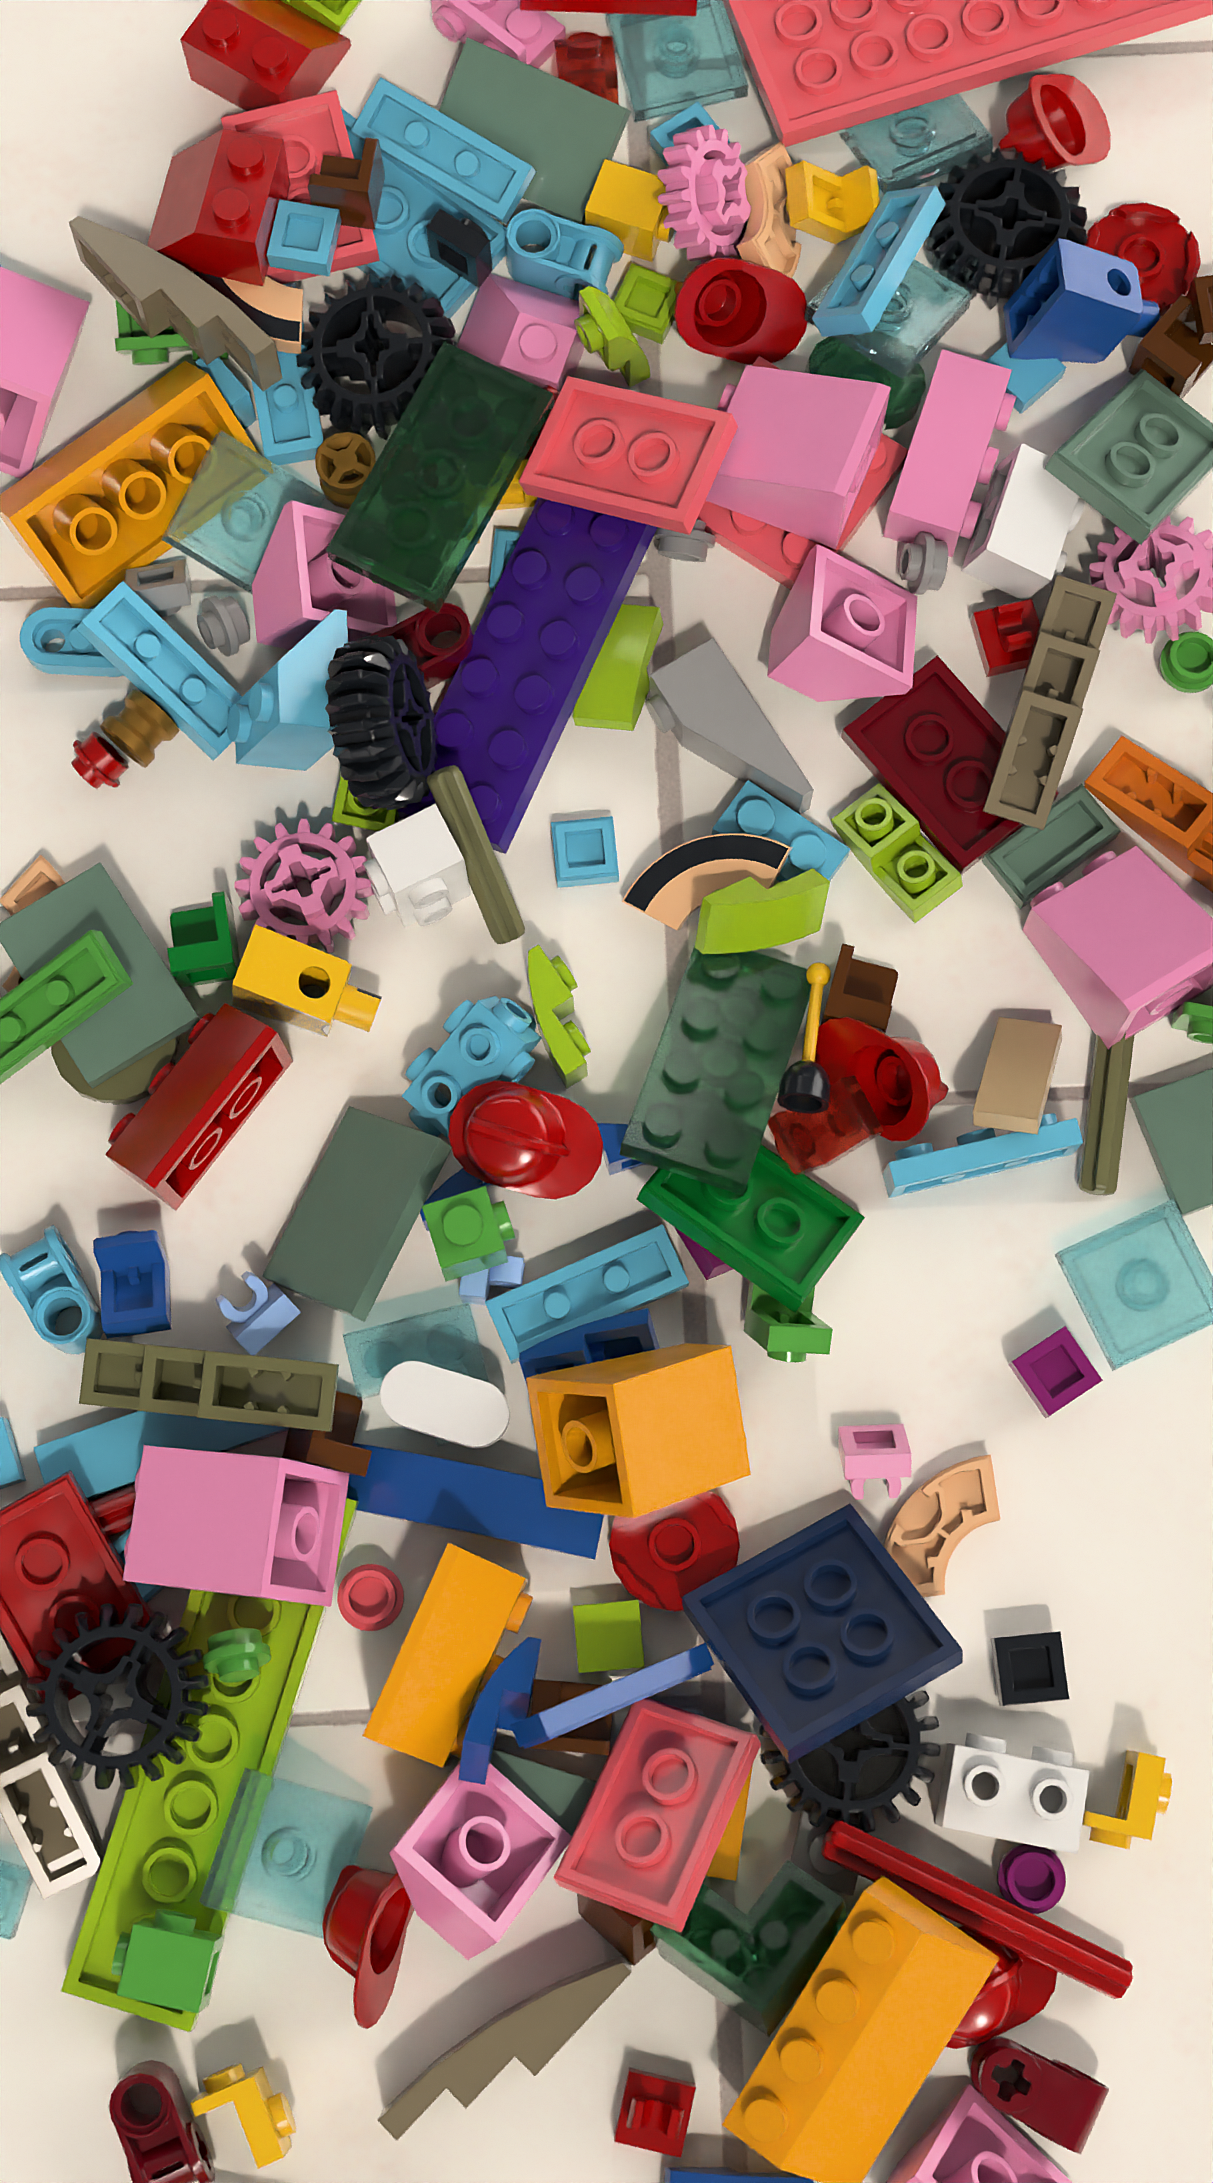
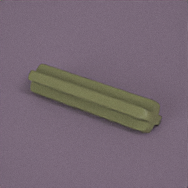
(480, 860)
(1105, 1117)

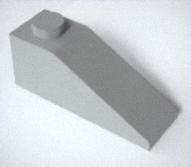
(722, 723)

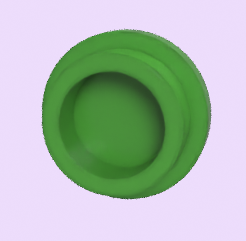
(1188, 662)
(236, 1654)

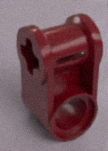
(419, 633)
(1046, 2094)
(162, 2137)

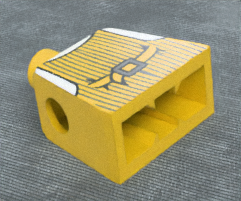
(277, 970)

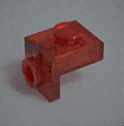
(588, 63)
(825, 1137)

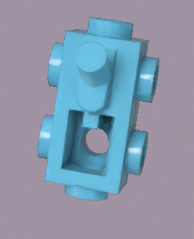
(483, 1046)

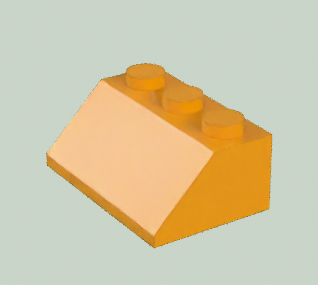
(448, 1656)

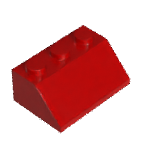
(199, 1104)

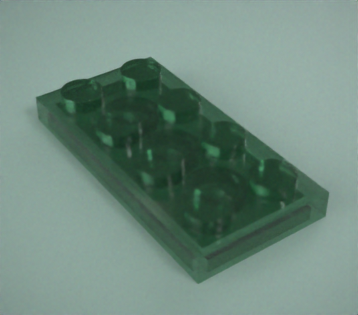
(440, 476)
(718, 1067)

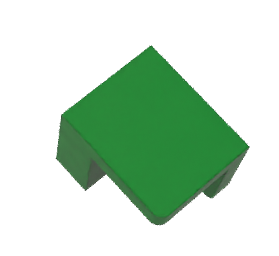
(204, 944)

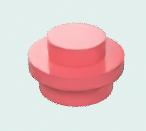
(370, 1597)

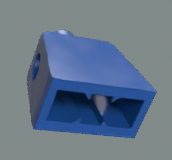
(1077, 306)

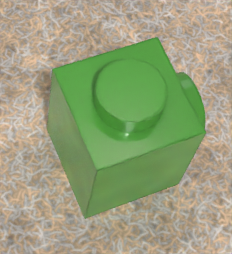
(468, 1232)
(168, 1961)

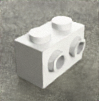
(1023, 526)
(417, 868)
(1013, 1796)

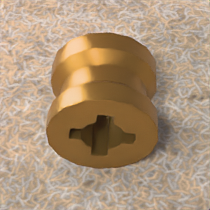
(342, 456)
(139, 728)

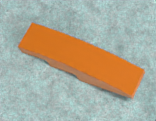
(1158, 806)

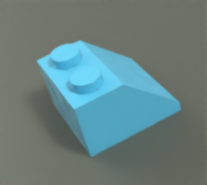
(284, 713)

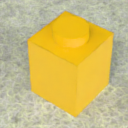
(628, 207)

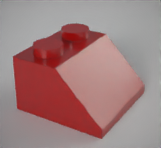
(260, 52)
(222, 205)

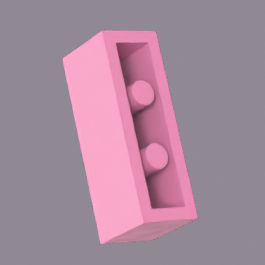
(951, 451)

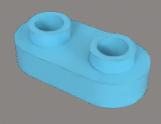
(77, 654)

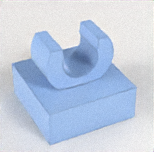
(476, 1286)
(261, 1318)

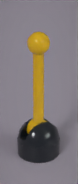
(805, 1083)

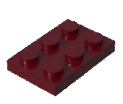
(937, 760)

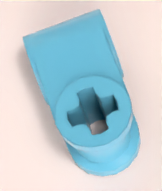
(567, 253)
(46, 1283)

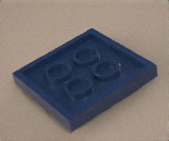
(821, 1632)

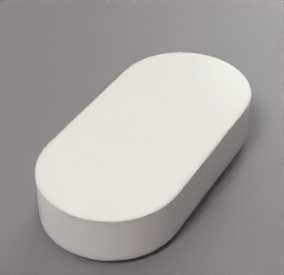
(444, 1404)

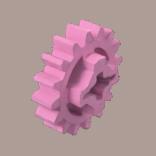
(705, 193)
(1180, 561)
(327, 879)

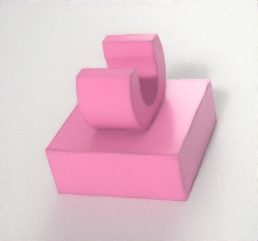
(874, 1454)

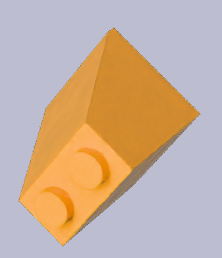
(639, 1429)

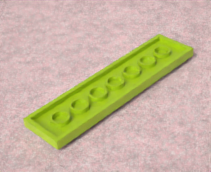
(175, 1824)

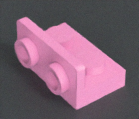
(500, 26)

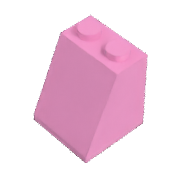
(36, 350)
(799, 449)
(1123, 943)
(236, 1525)

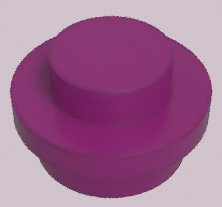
(1031, 1878)

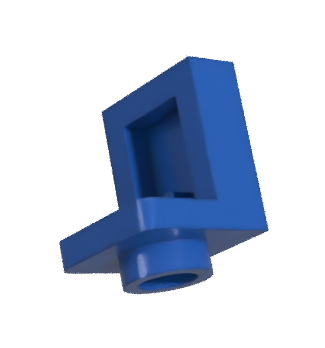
(133, 1283)

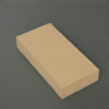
(1017, 1075)

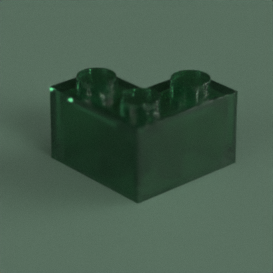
(760, 1958)

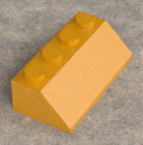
(118, 486)
(860, 2038)

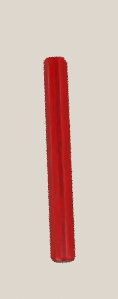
(979, 1910)

